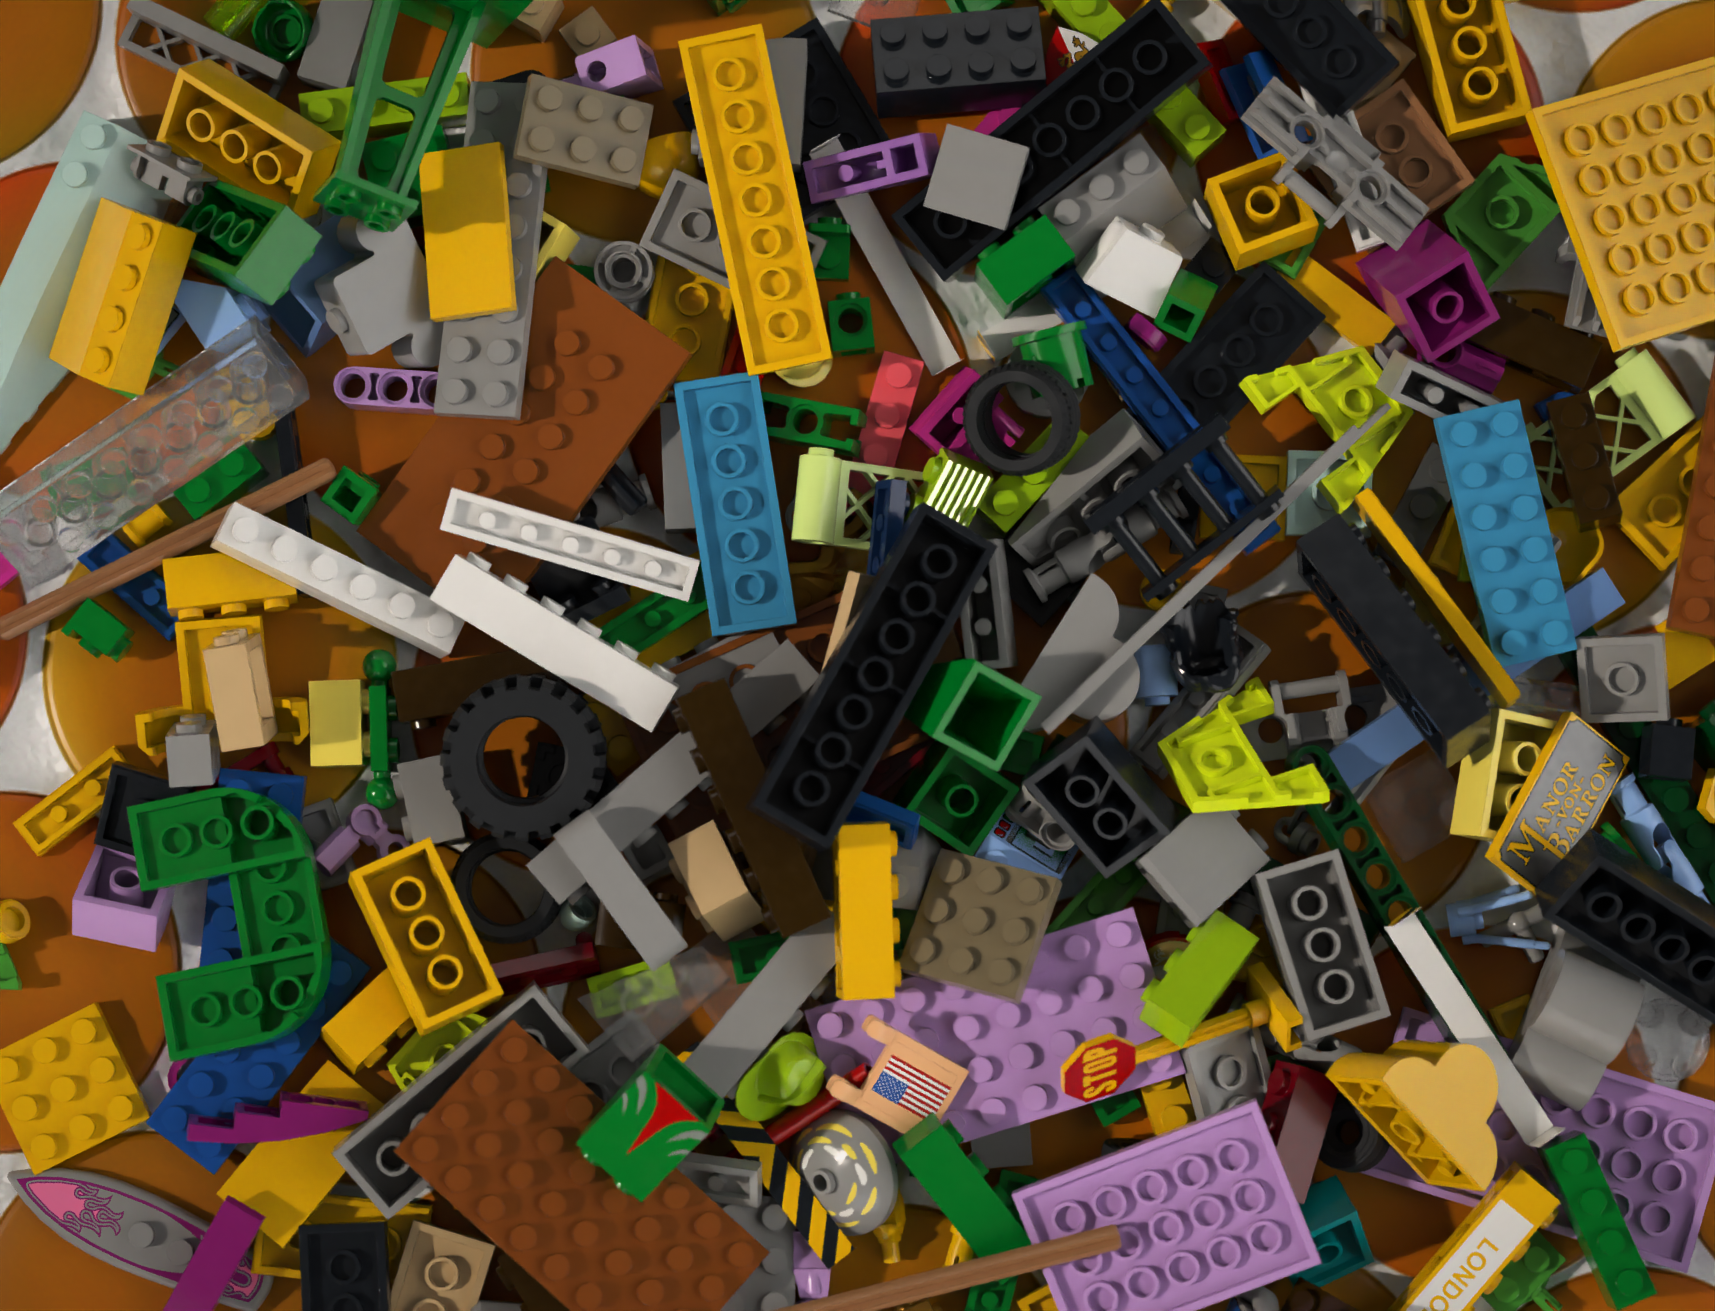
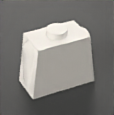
(1132, 265)

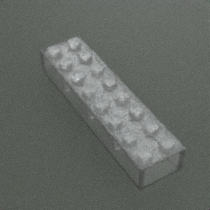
(147, 450)

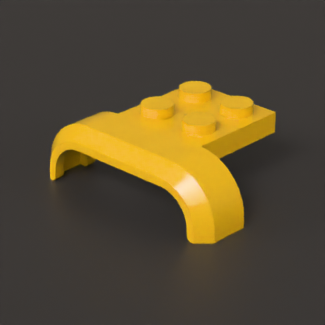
(191, 639)

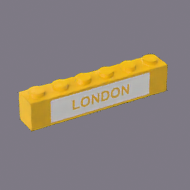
(1482, 1245)

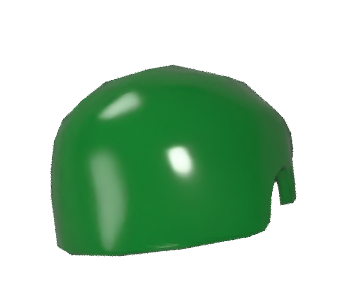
(282, 30)

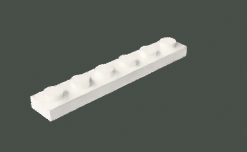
(569, 544)

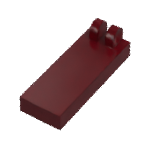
(549, 967)

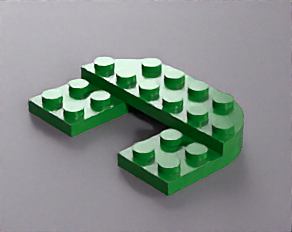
(275, 911)

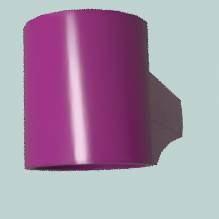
(1472, 366)

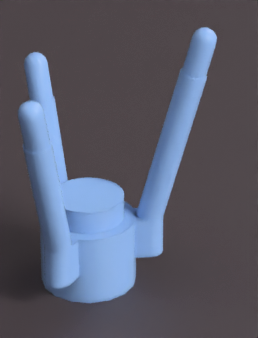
(1467, 917)

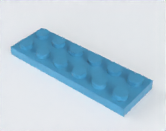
(735, 504)
(1505, 533)

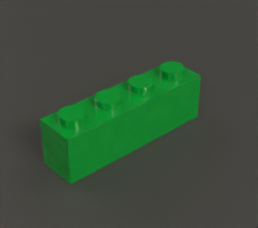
(960, 1188)
(1596, 1220)

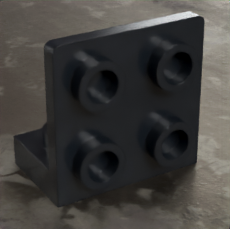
(579, 591)

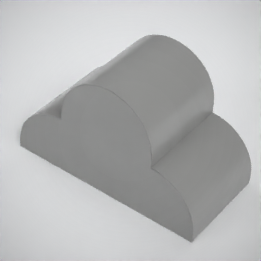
(1077, 650)
(1575, 1021)

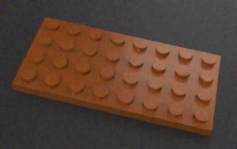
(512, 1166)

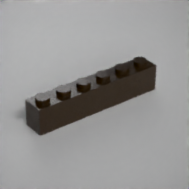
(735, 770)

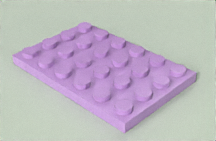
(1194, 1212)

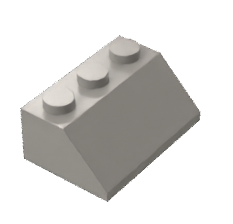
(1124, 185)

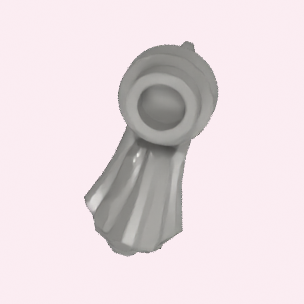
(1304, 836)

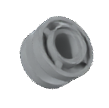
(624, 252)

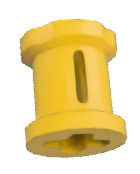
(147, 524)

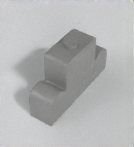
(381, 296)

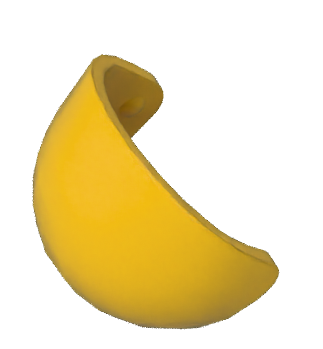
(662, 156)
(1578, 550)

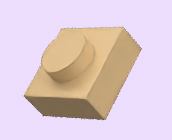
(587, 32)

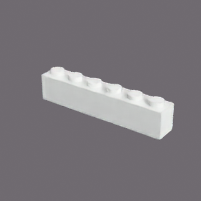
(337, 580)
(556, 642)

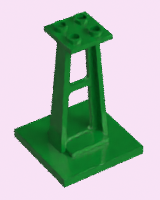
(465, 22)

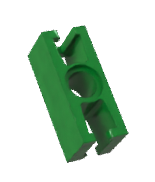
(825, 412)

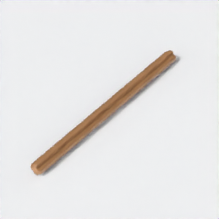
(169, 546)
(969, 1273)

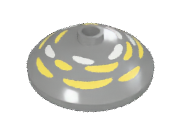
(847, 1169)

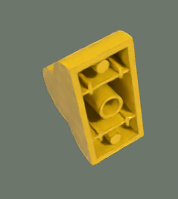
(1428, 1106)

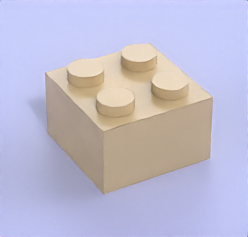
(714, 881)

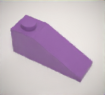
(872, 167)

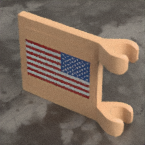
(904, 1082)

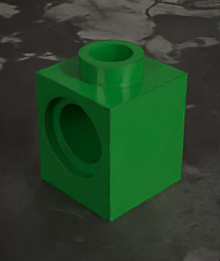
(856, 343)

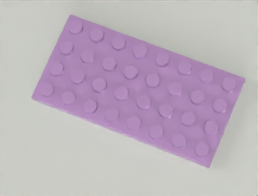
(1078, 989)
(1645, 1136)

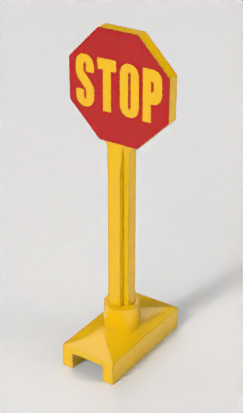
(1108, 1060)

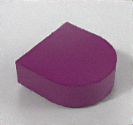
(1145, 333)

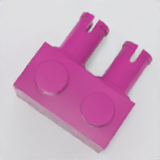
(942, 420)

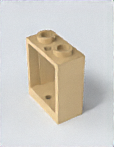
(240, 690)

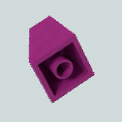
(1429, 290)

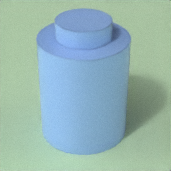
(1156, 675)

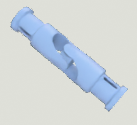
(1643, 826)

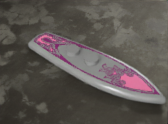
(129, 1228)

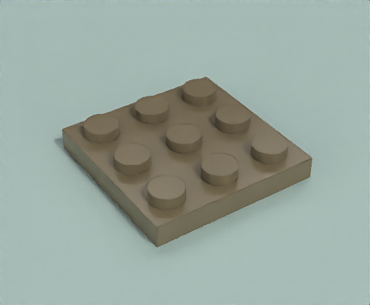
(980, 925)

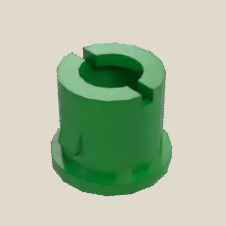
(1061, 349)

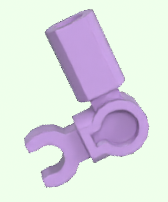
(363, 824)

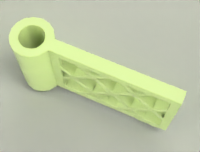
(1648, 399)
(824, 493)

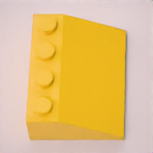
(122, 297)

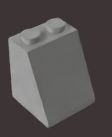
(1202, 863)

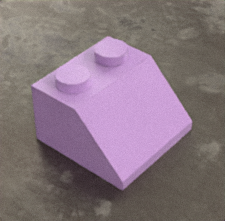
(114, 908)

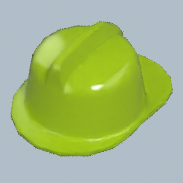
(782, 1078)

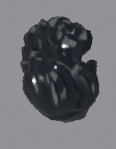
(1204, 646)

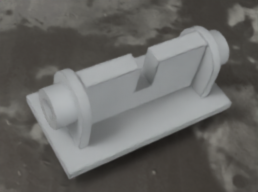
(157, 163)

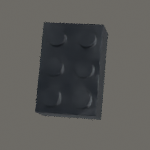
(1101, 797)

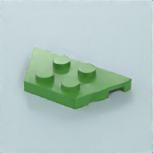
(1501, 214)

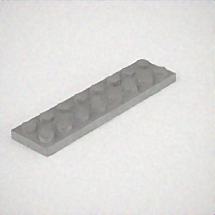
(487, 354)

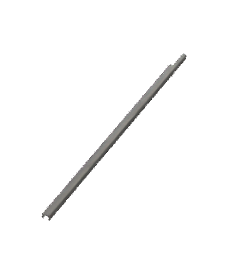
(1206, 574)

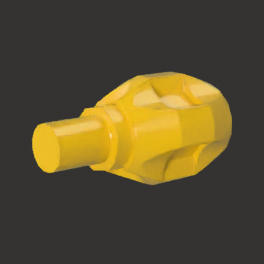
(890, 1232)

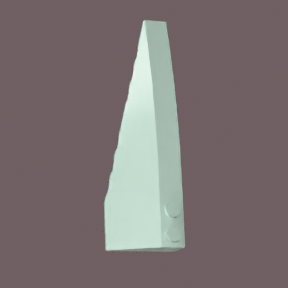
(49, 255)

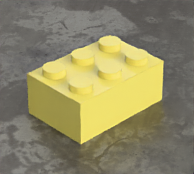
(1497, 772)

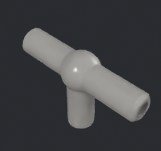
(1520, 925)

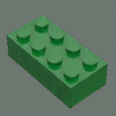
(247, 241)

